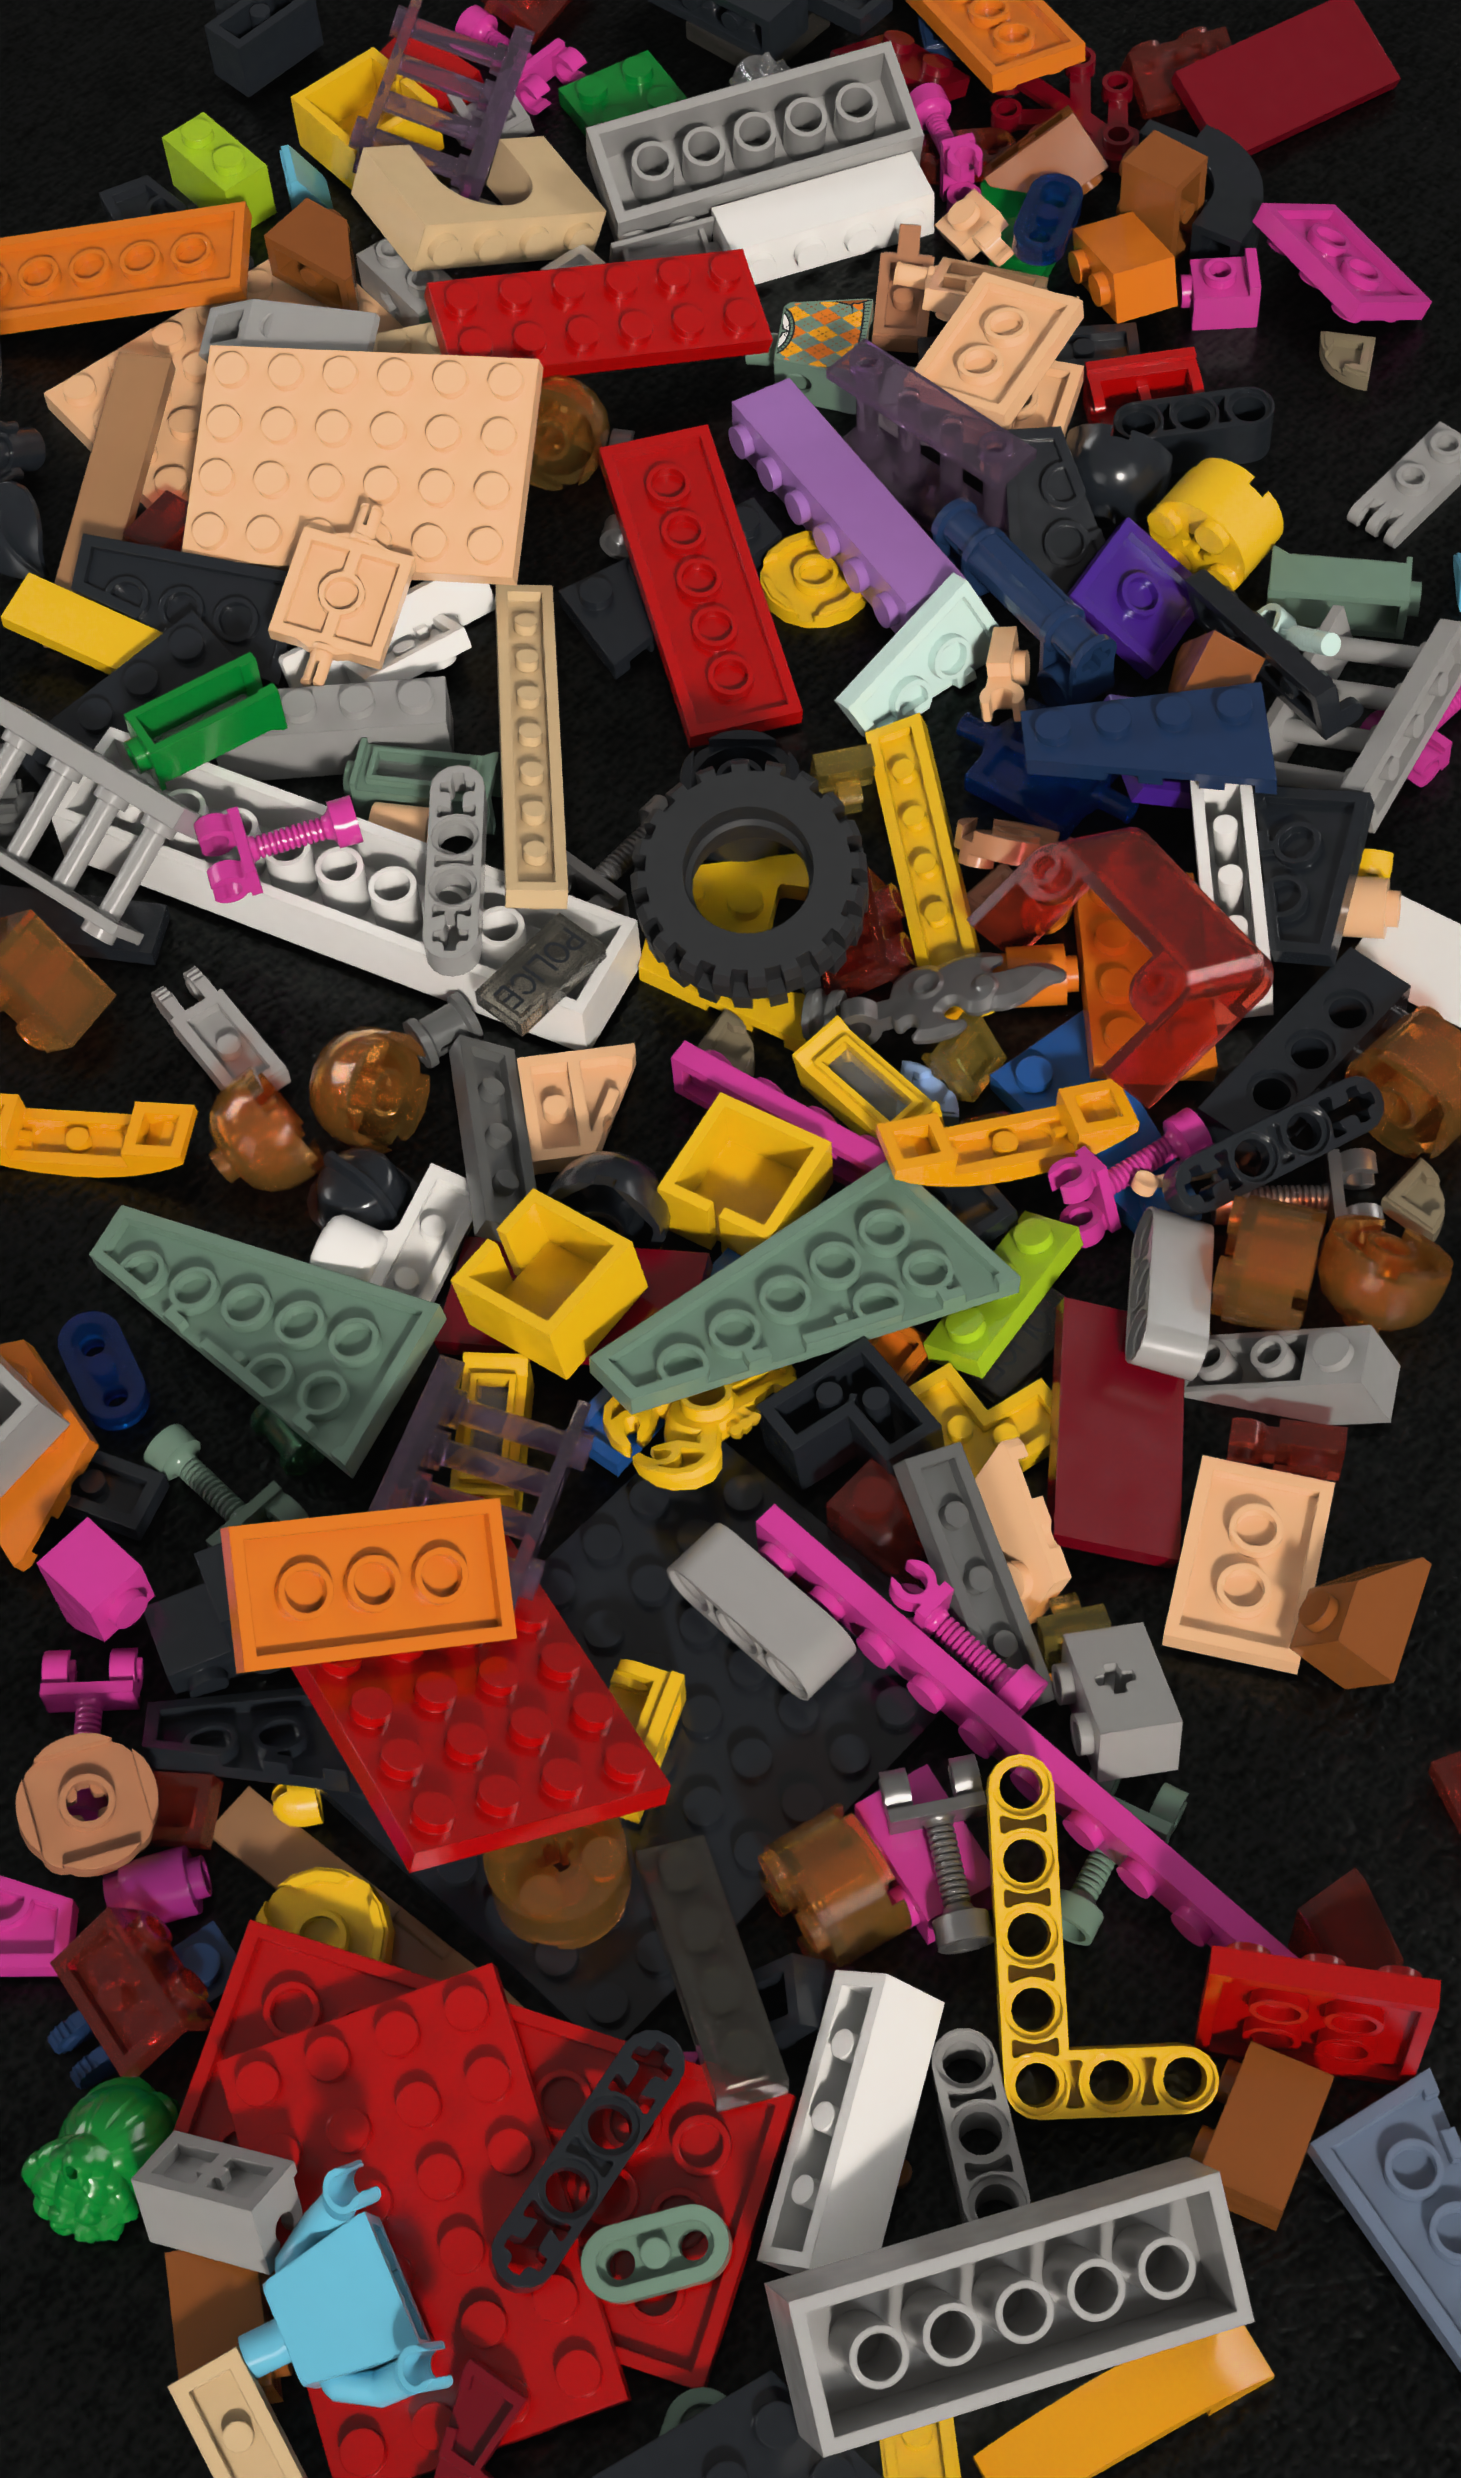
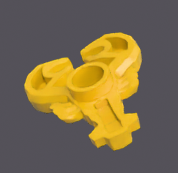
(692, 1429)

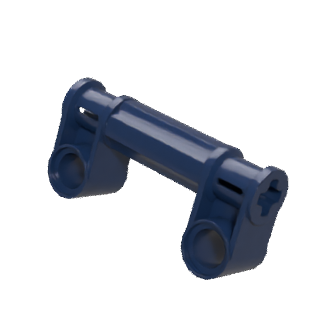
(1074, 657)

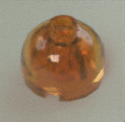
(568, 433)
(369, 1087)
(260, 1136)
(1380, 1276)

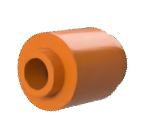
(1053, 954)

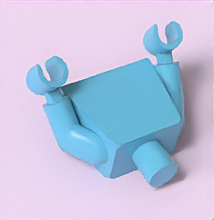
(344, 2306)

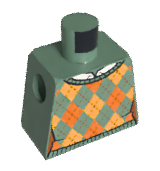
(811, 341)

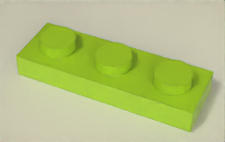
(978, 1335)

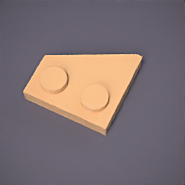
(572, 1101)

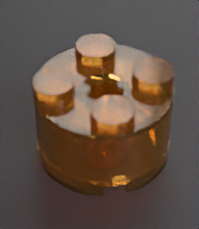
(1420, 1082)
(1271, 1263)
(833, 1887)
(568, 1905)

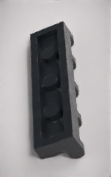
(1285, 670)

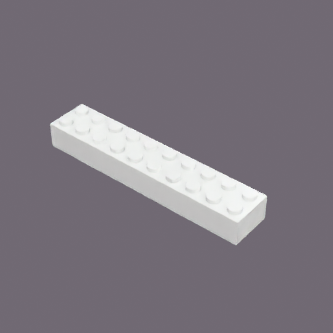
(353, 900)

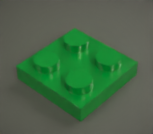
(619, 91)

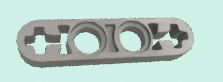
(455, 869)

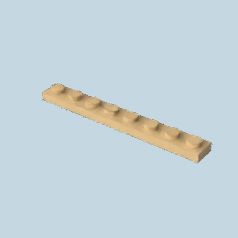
(530, 749)

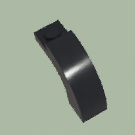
(1231, 193)

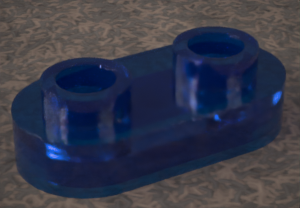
(1047, 219)
(106, 1374)

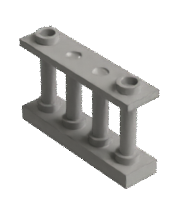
(1409, 718)
(115, 792)

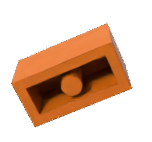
(1124, 267)

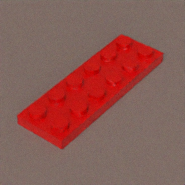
(605, 314)
(699, 585)

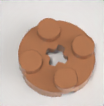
(1006, 843)
(69, 1842)

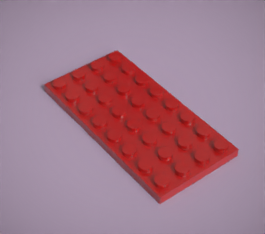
(686, 2157)

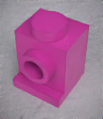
(1222, 292)

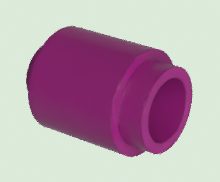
(163, 1883)

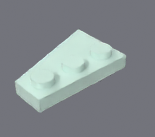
(926, 656)

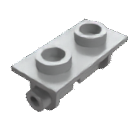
(681, 237)

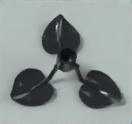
(20, 522)

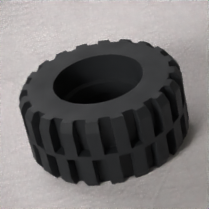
(737, 808)

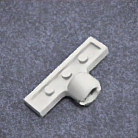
(416, 1252)

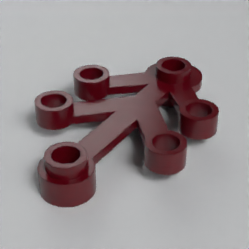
(1117, 91)

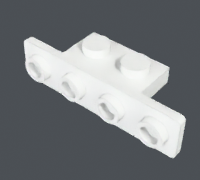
(424, 639)

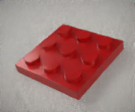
(1317, 2012)

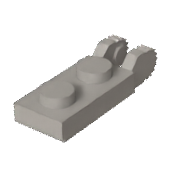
(218, 1033)

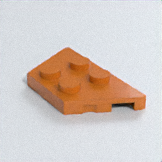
(48, 1481)

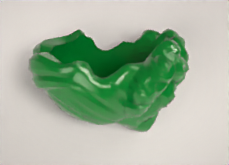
(87, 2171)

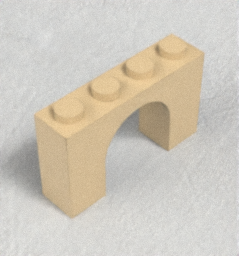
(435, 228)

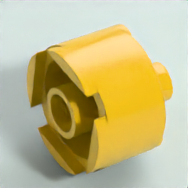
(1217, 521)

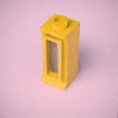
(857, 1081)
(505, 1384)

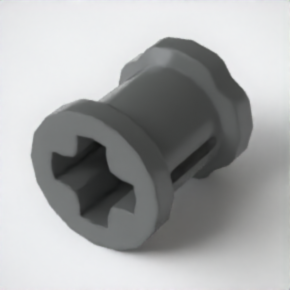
(441, 1028)

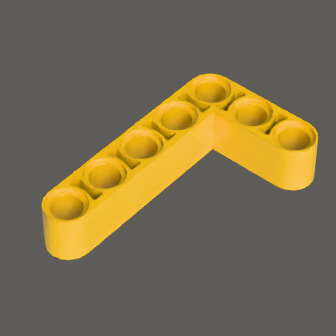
(1046, 1971)

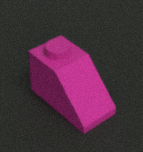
(95, 1582)

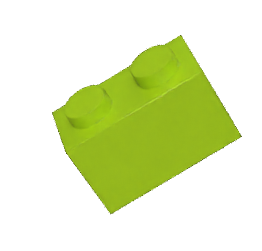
(217, 168)

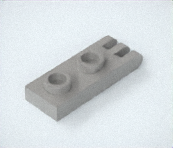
(1412, 487)

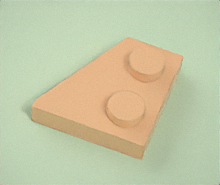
(1022, 1529)

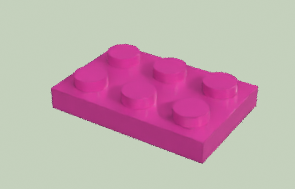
(1341, 262)

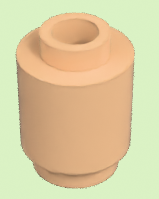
(1372, 908)

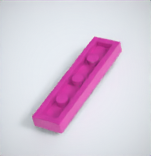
(706, 1073)

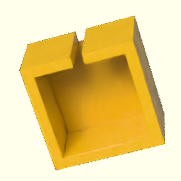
(331, 105)
(744, 1177)
(568, 1285)

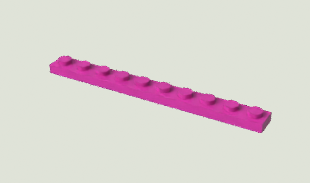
(994, 1729)

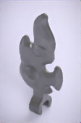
(928, 991)

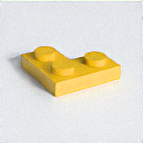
(981, 1430)

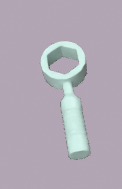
(1304, 638)

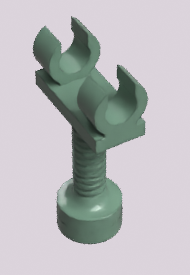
(176, 1453)
(1078, 1906)

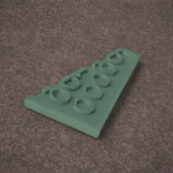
(843, 1272)
(299, 1337)

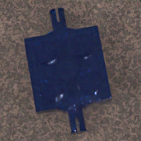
(1036, 799)

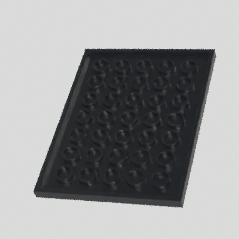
(742, 1756)

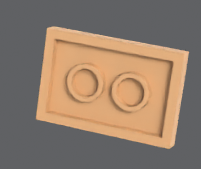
(1000, 345)
(1247, 1563)

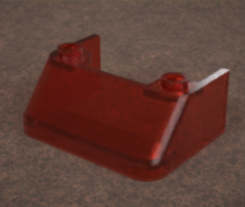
(1201, 966)

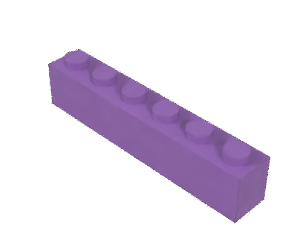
(839, 501)

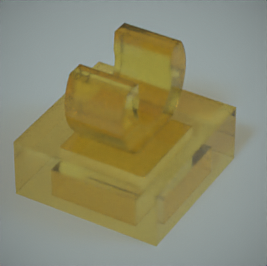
(844, 774)
(967, 1059)
(1066, 1618)

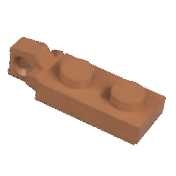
(898, 307)

